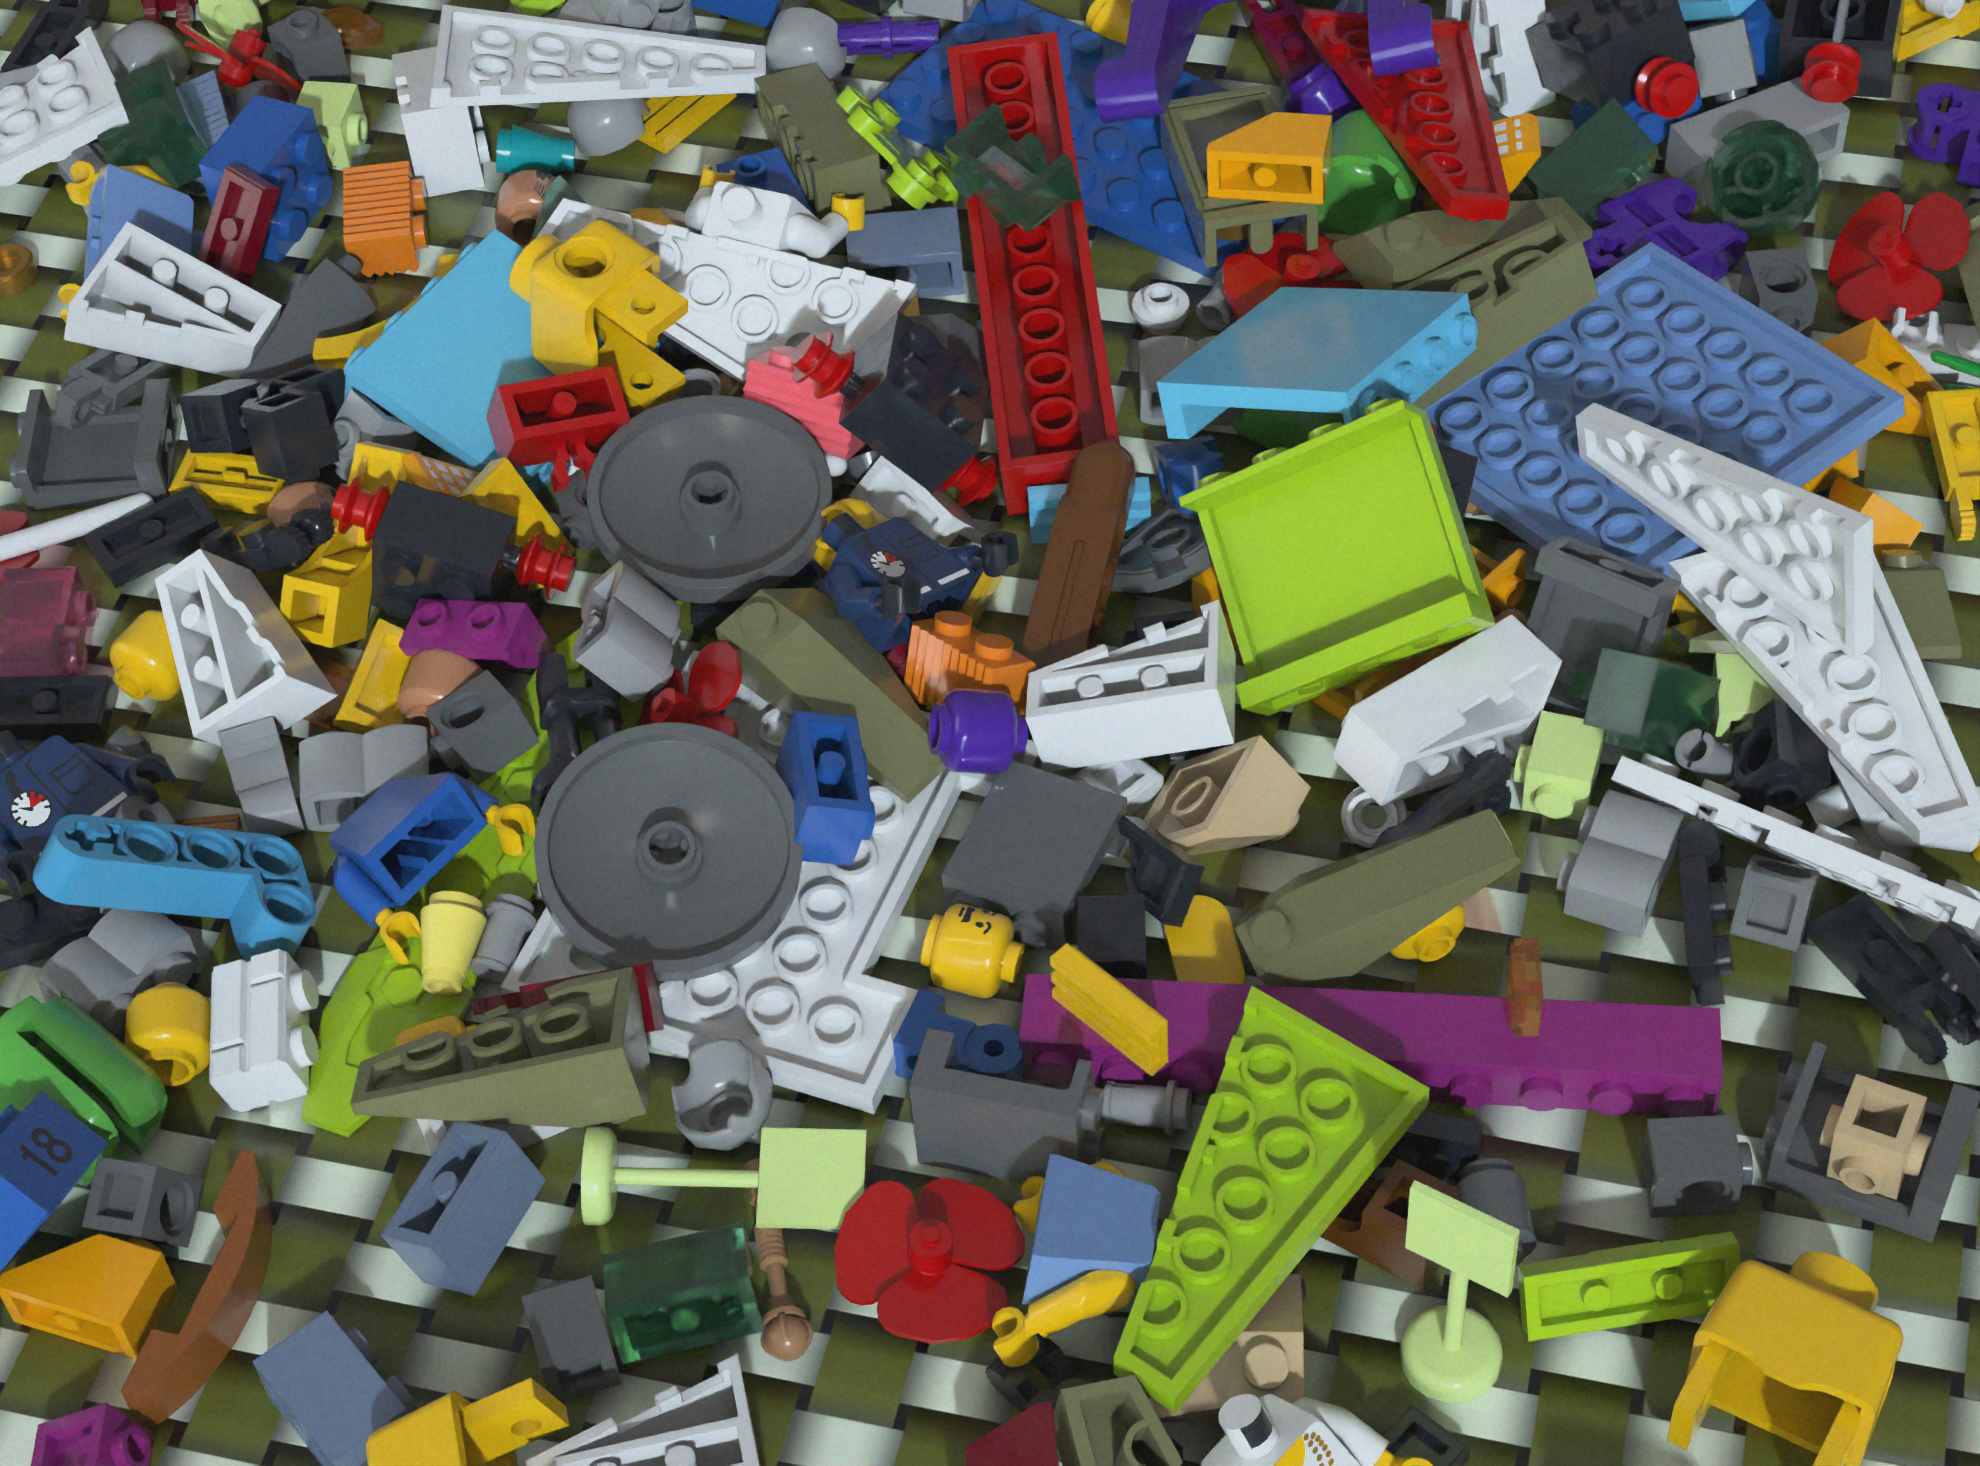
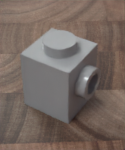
(365, 420)

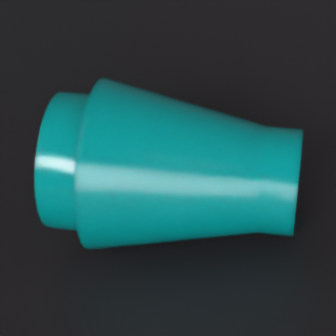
(533, 150)

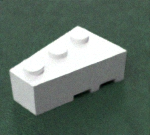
(1504, 51)
(442, 138)
(169, 308)
(235, 649)
(1139, 699)
(1448, 712)
(688, 1428)

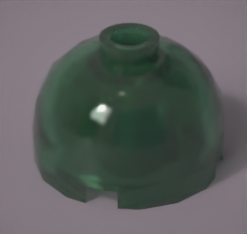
(1763, 179)

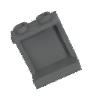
(100, 460)
(1594, 603)
(1034, 851)
(1000, 1123)
(1801, 1163)

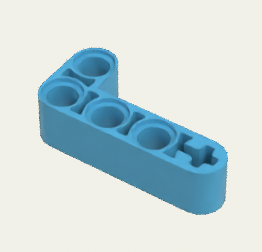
(182, 871)

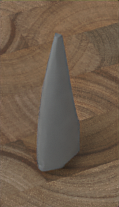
(321, 307)

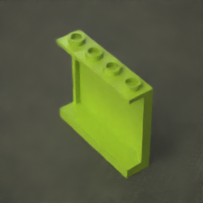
(1340, 556)

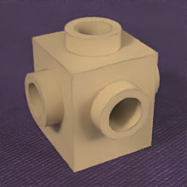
(1876, 1137)

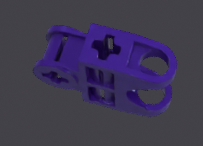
(1956, 127)
(1655, 217)

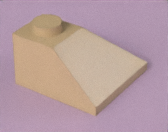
(1228, 799)
(1259, 1362)

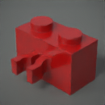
(557, 420)

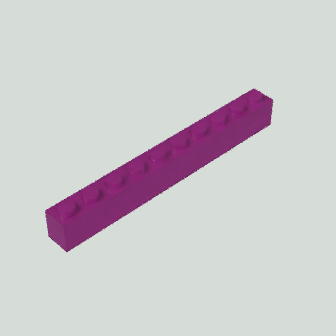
(1457, 1045)

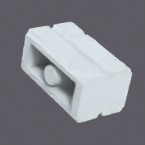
(261, 1030)

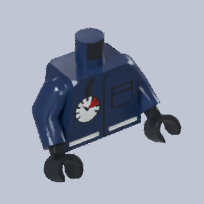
(902, 576)
(61, 782)

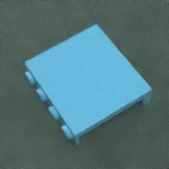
(452, 353)
(1321, 355)

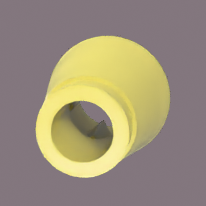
(449, 940)

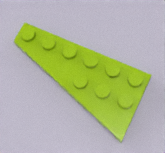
(1268, 1172)

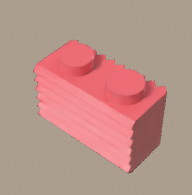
(772, 384)

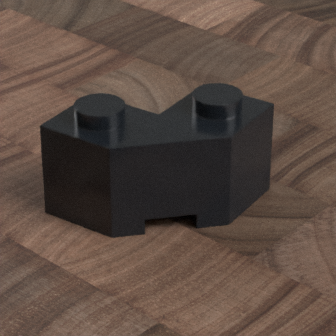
(293, 422)

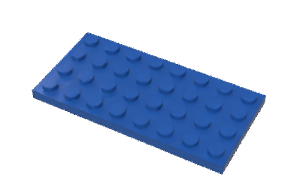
(1118, 163)

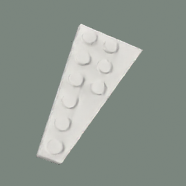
(535, 59)
(58, 109)
(749, 294)
(1773, 534)
(1867, 710)
(1827, 850)

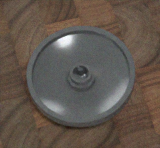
(710, 497)
(668, 850)

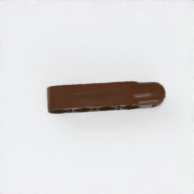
(1081, 555)

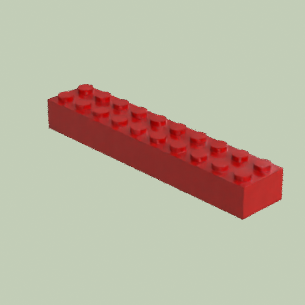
(1035, 286)

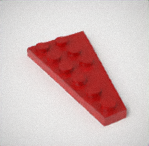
(1429, 115)

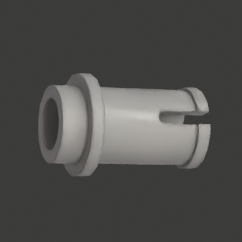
(1706, 757)
(506, 926)
(1148, 1106)

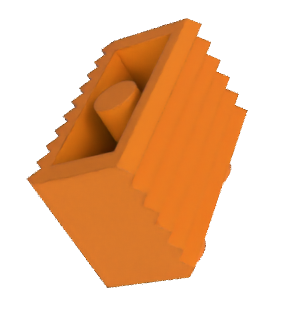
(383, 217)
(953, 655)

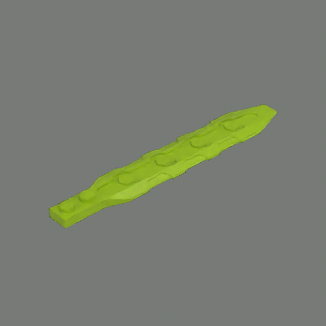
(386, 996)

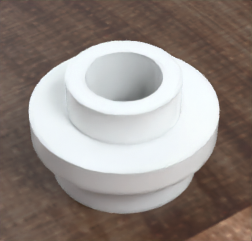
(1160, 308)
(1354, 821)

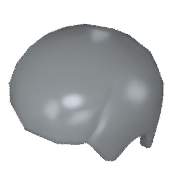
(803, 38)
(144, 44)
(606, 124)
(723, 1096)

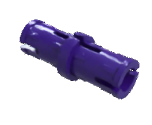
(888, 37)

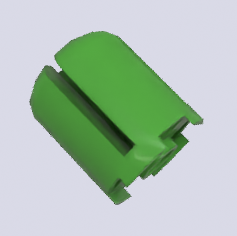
(82, 1069)

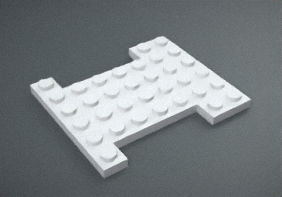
(808, 989)

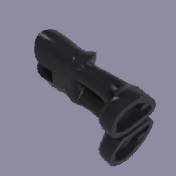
(564, 712)

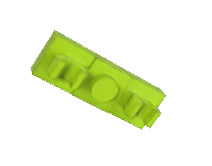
(1625, 1285)

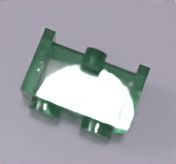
(1009, 173)

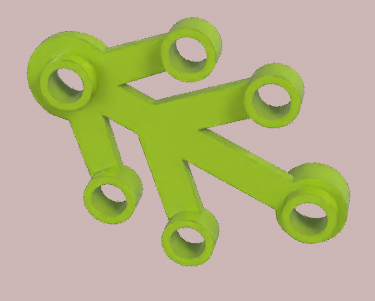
(913, 177)

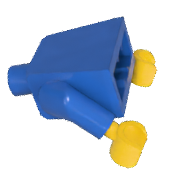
(409, 836)

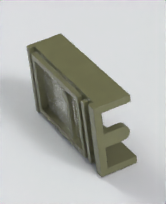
(1185, 135)

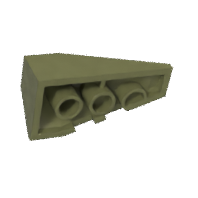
(1429, 240)
(1918, 593)
(816, 662)
(1365, 905)
(552, 1065)

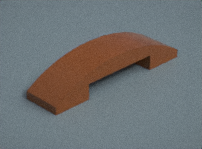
(179, 1364)

